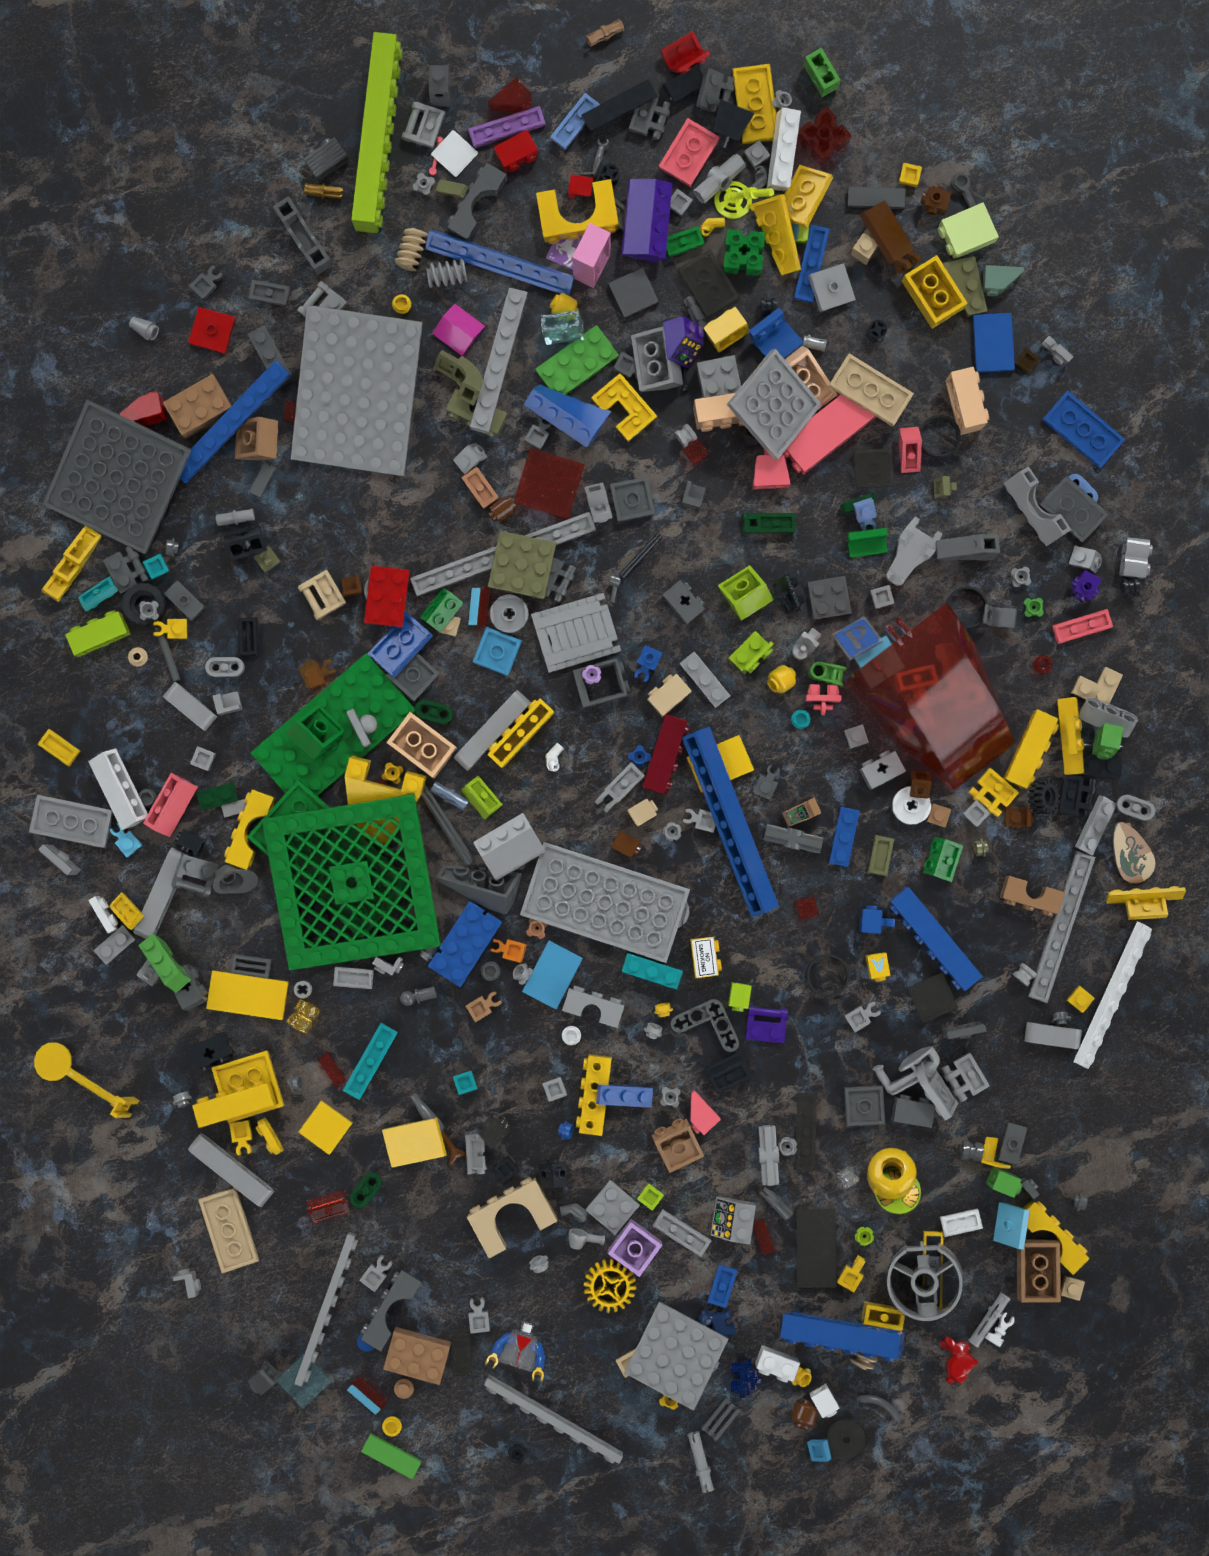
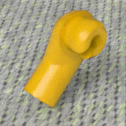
(709, 225)

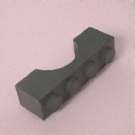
(488, 183)
(302, 236)
(377, 1332)

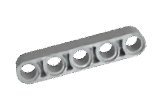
(492, 730)
(159, 897)
(231, 1170)

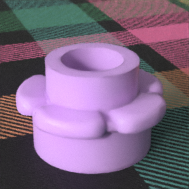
(591, 679)

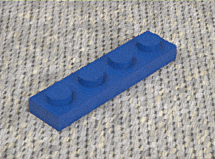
(811, 262)

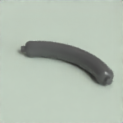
(881, 1402)

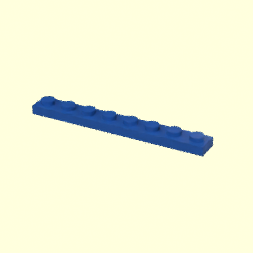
(499, 262)
(234, 419)

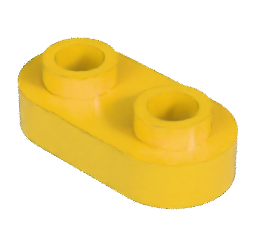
(273, 1143)

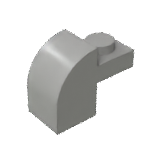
(598, 503)

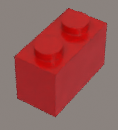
(516, 151)

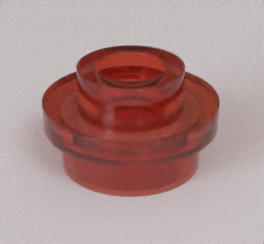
(1049, 664)

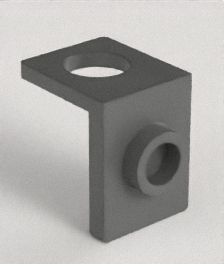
(1000, 617)

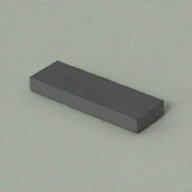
(869, 197)

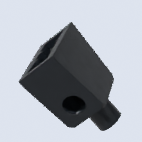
(731, 122)

